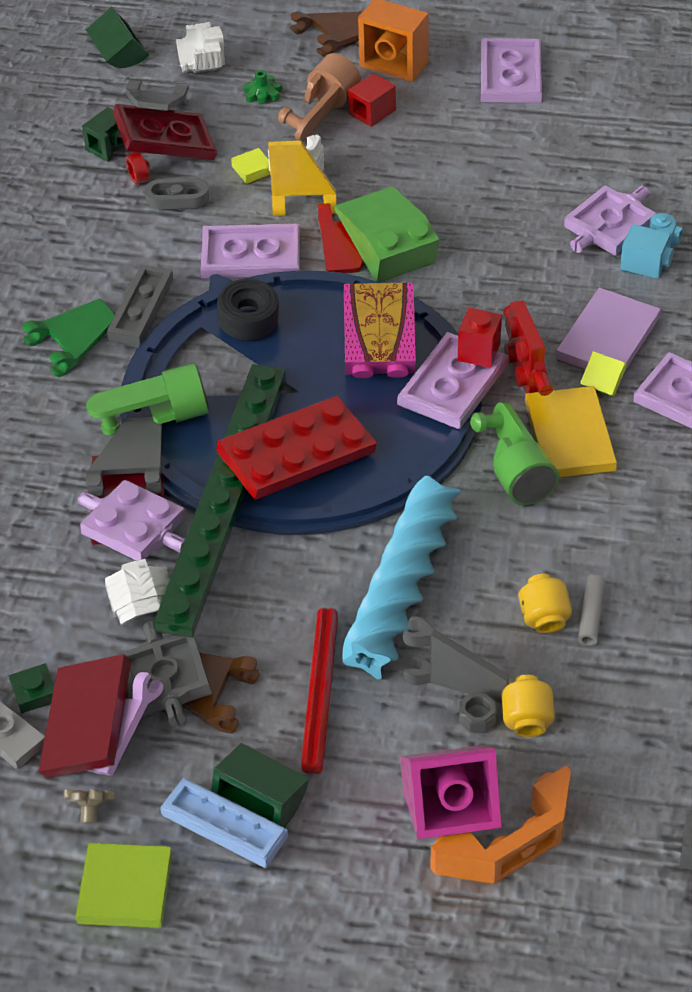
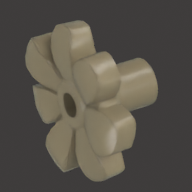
(90, 801)

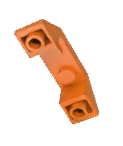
(466, 858)

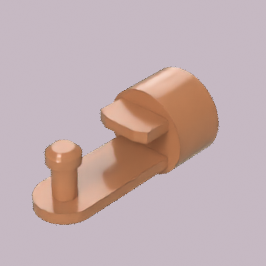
(330, 86)

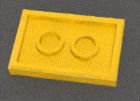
(572, 430)

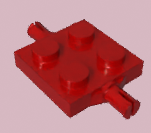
(526, 350)

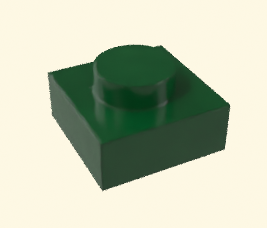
(32, 687)

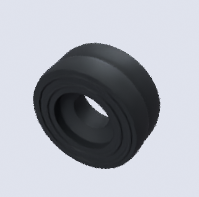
(243, 324)

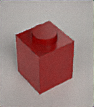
(372, 100)
(479, 337)

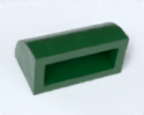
(116, 40)
(259, 784)

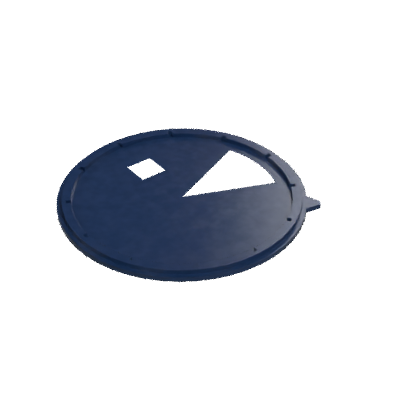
(312, 350)

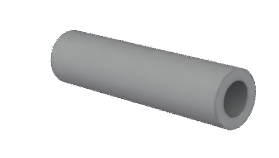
(591, 610)

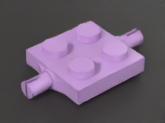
(608, 218)
(132, 521)

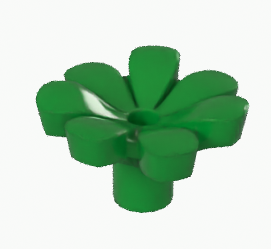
(262, 87)

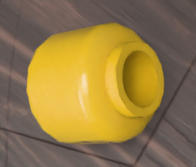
(545, 603)
(528, 706)

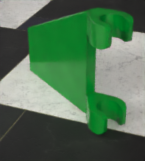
(74, 331)

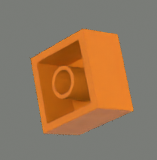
(393, 39)

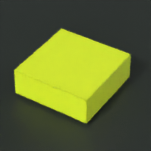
(251, 165)
(603, 373)

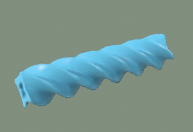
(395, 581)

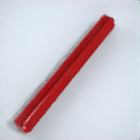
(319, 691)

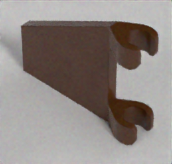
(338, 28)
(218, 672)

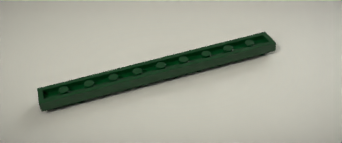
(216, 512)

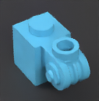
(649, 249)

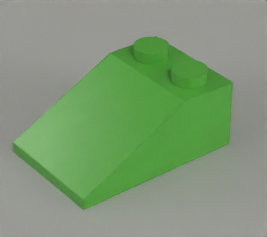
(389, 233)

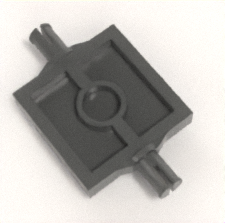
(176, 664)

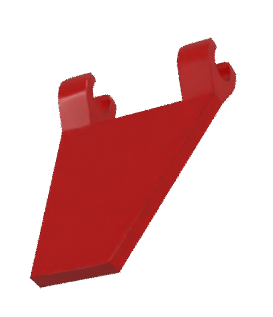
(338, 247)

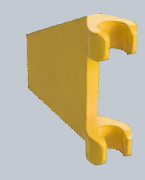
(296, 174)

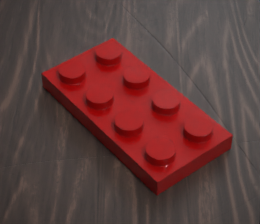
(296, 447)

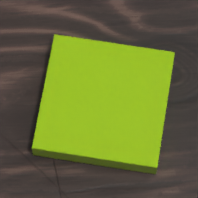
(124, 885)

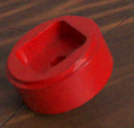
(138, 168)

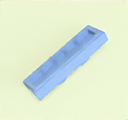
(224, 822)

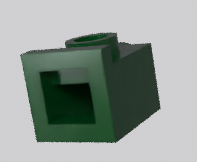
(102, 135)

